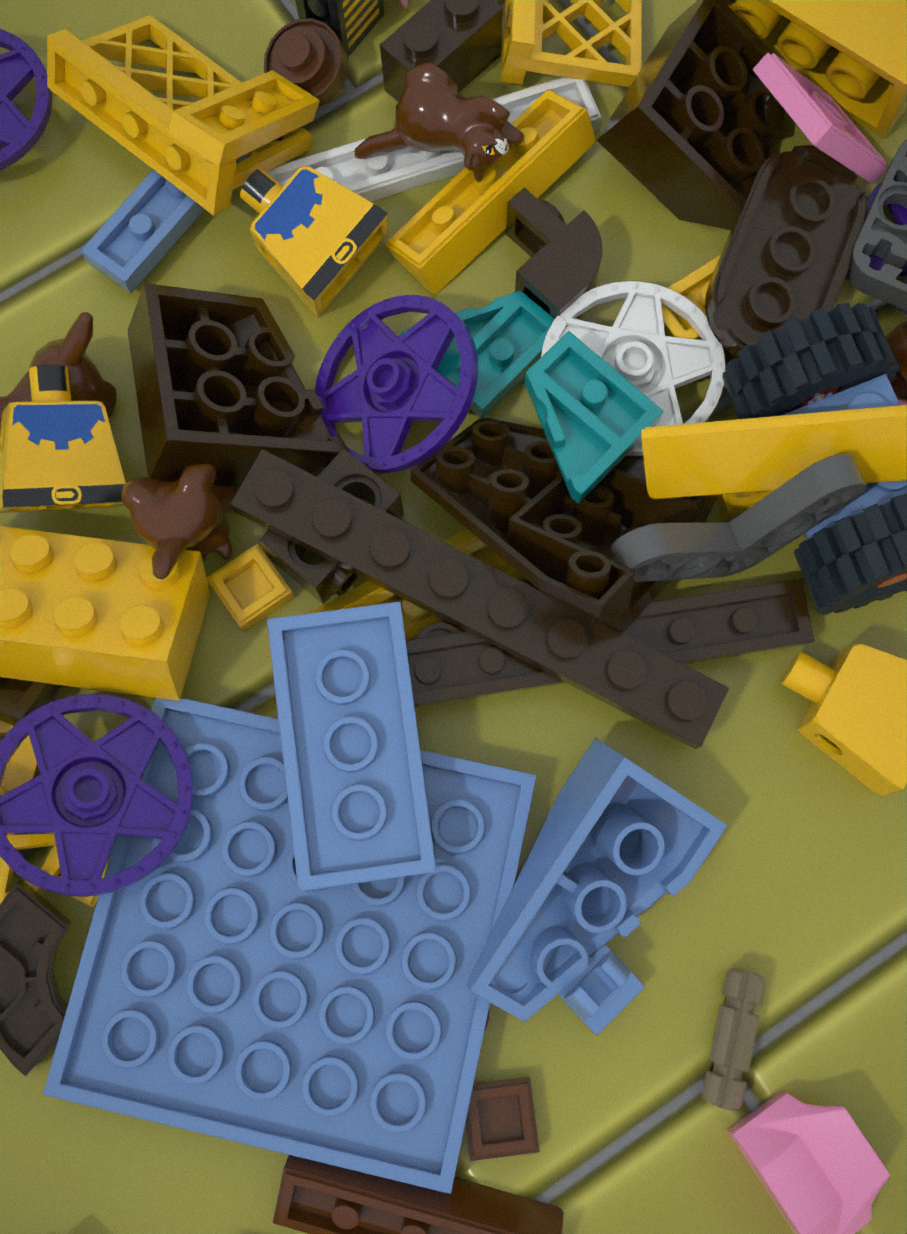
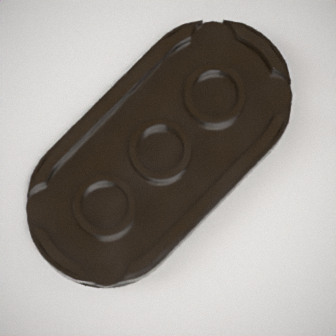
(785, 247)

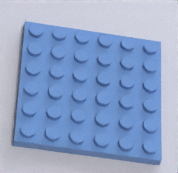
(285, 1013)

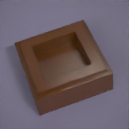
(501, 1119)

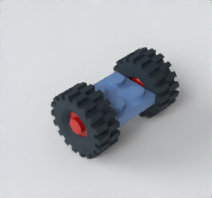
(827, 366)

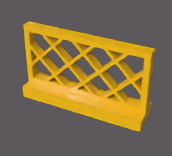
(525, 32)
(124, 109)

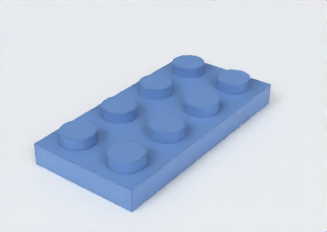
(350, 746)

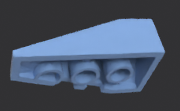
(596, 866)

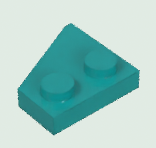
(507, 344)
(586, 412)

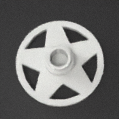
(641, 350)

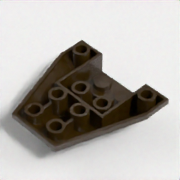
(514, 499)

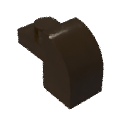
(562, 256)

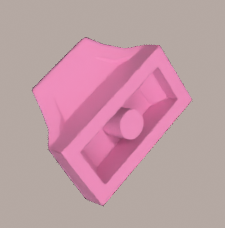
(812, 1164)

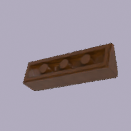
(345, 1201)

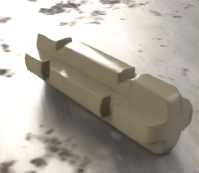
(734, 1039)

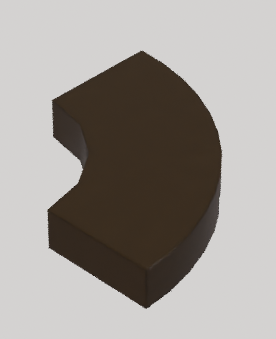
(29, 992)

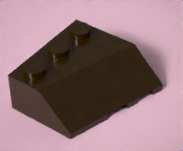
(698, 116)
(220, 387)

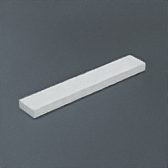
(411, 168)

